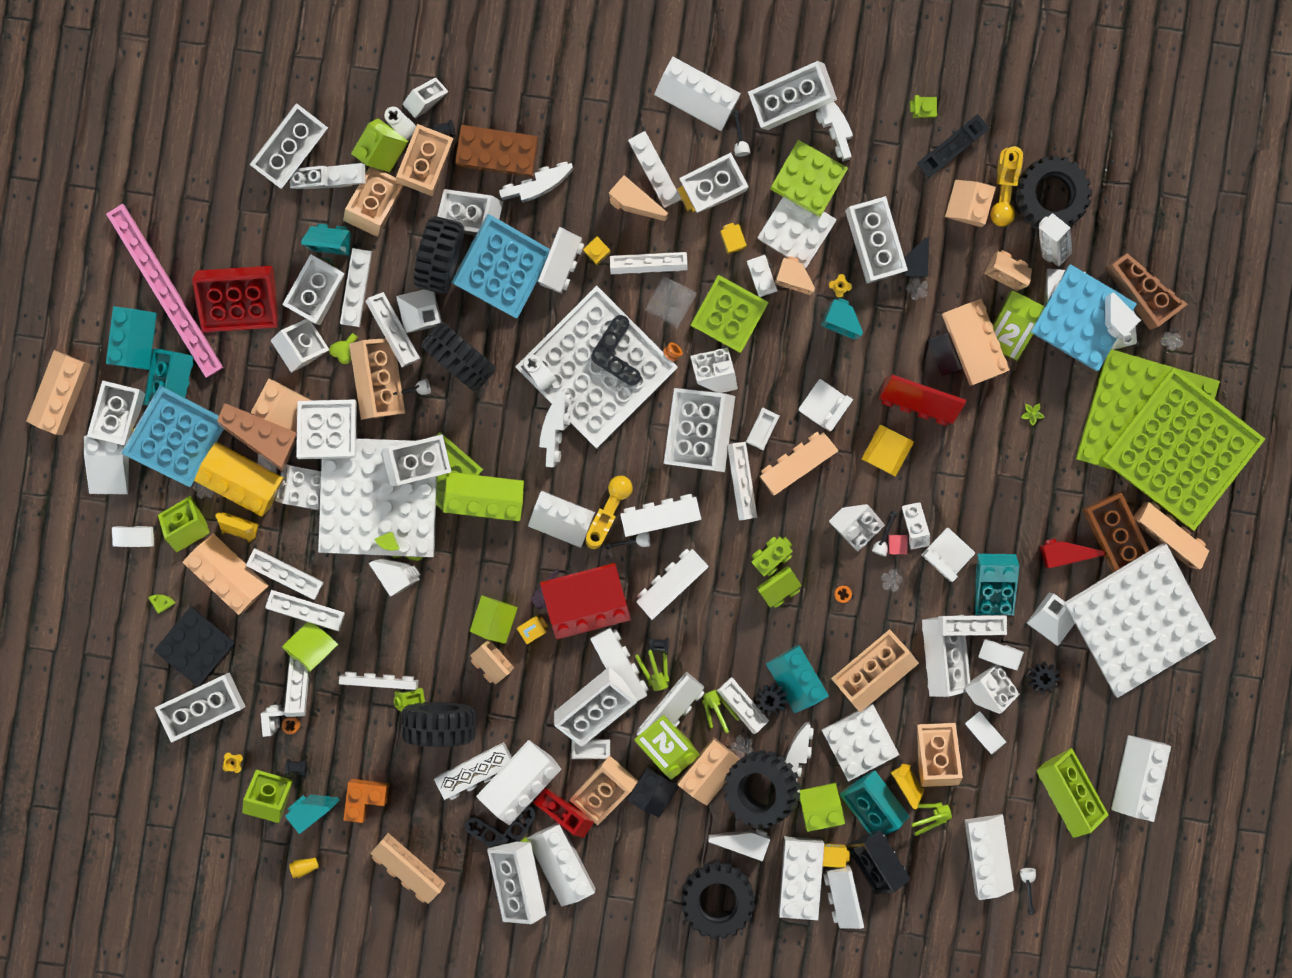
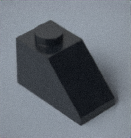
(917, 261)

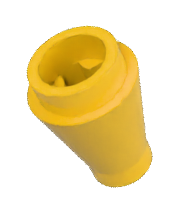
(302, 867)

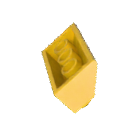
(239, 479)

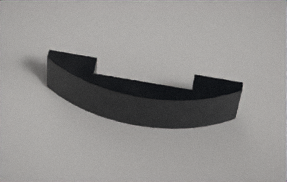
(953, 146)

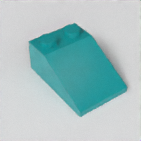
(328, 240)

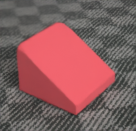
(897, 544)

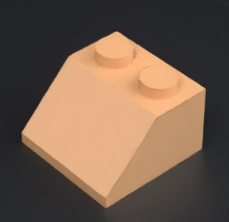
(970, 202)
(794, 276)

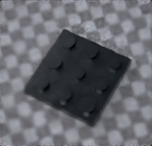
(194, 646)

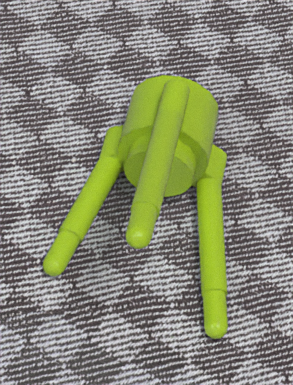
(658, 680)
(713, 700)
(941, 815)

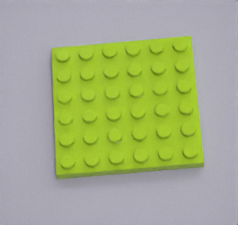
(1119, 395)
(1183, 449)

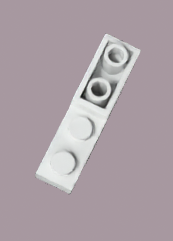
(840, 131)
(328, 177)
(545, 181)
(555, 420)
(798, 749)

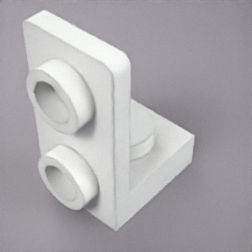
(916, 525)

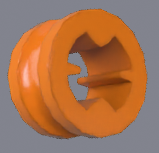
(672, 352)
(848, 591)
(296, 726)

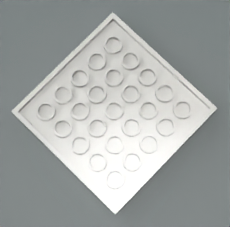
(599, 398)
(363, 506)
(1140, 620)

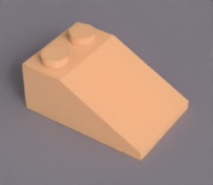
(424, 160)
(634, 200)
(373, 201)
(1009, 271)
(278, 405)
(491, 662)
(938, 755)
(604, 790)

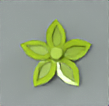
(1032, 413)

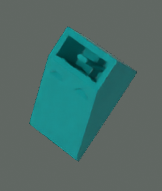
(996, 584)

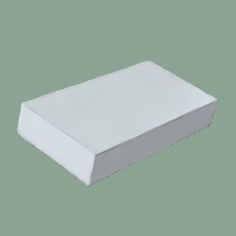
(762, 428)
(591, 750)

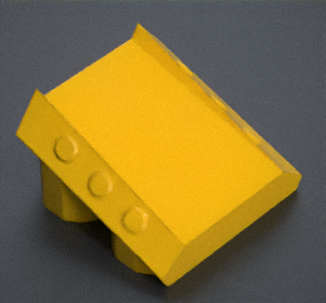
(887, 450)
(237, 526)
(908, 784)

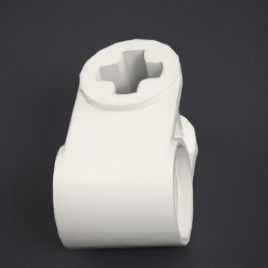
(402, 125)
(541, 374)

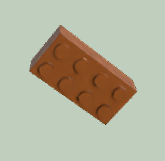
(497, 151)
(1115, 531)

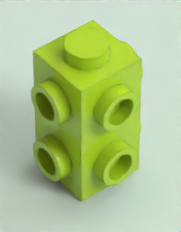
(777, 551)

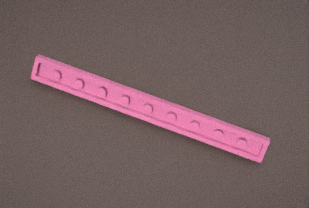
(164, 290)

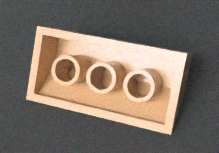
(975, 342)
(376, 379)
(58, 393)
(798, 463)
(1165, 530)
(226, 574)
(875, 670)
(407, 868)

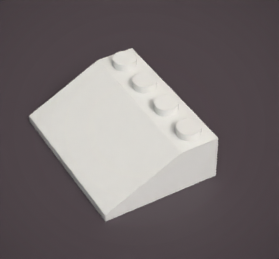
(699, 429)

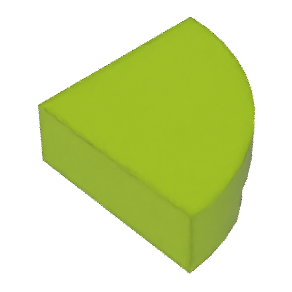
(387, 542)
(161, 602)

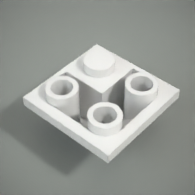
(419, 310)
(715, 370)
(857, 524)
(1052, 619)
(992, 689)

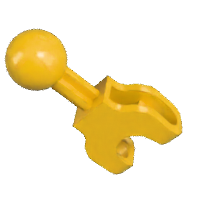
(1007, 176)
(619, 489)

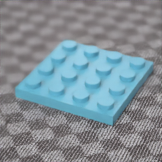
(501, 266)
(1076, 318)
(173, 436)

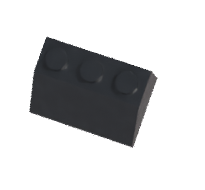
(878, 862)

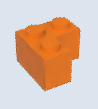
(362, 793)

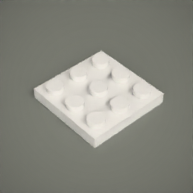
(796, 231)
(326, 429)
(860, 742)

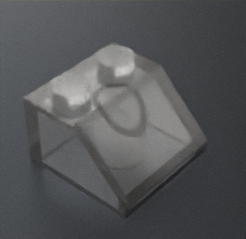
(671, 302)

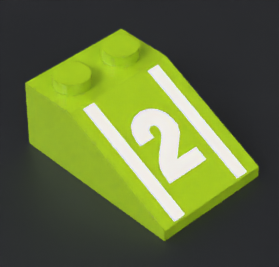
(1015, 322)
(667, 747)

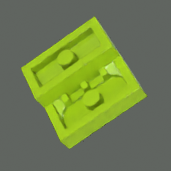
(309, 646)

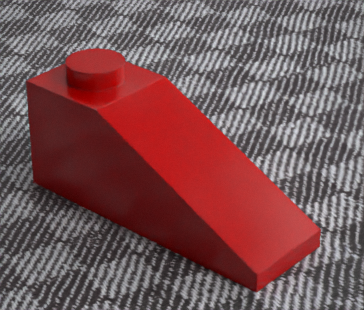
(1061, 553)
(564, 813)

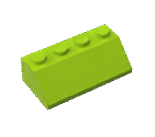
(483, 496)
(1072, 793)

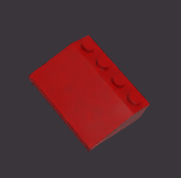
(236, 298)
(920, 399)
(585, 601)

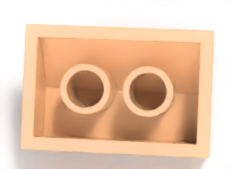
(708, 772)

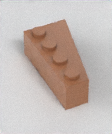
(1153, 299)
(260, 435)

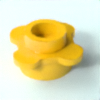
(845, 285)
(227, 762)

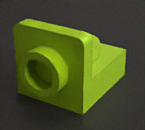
(923, 107)
(408, 697)

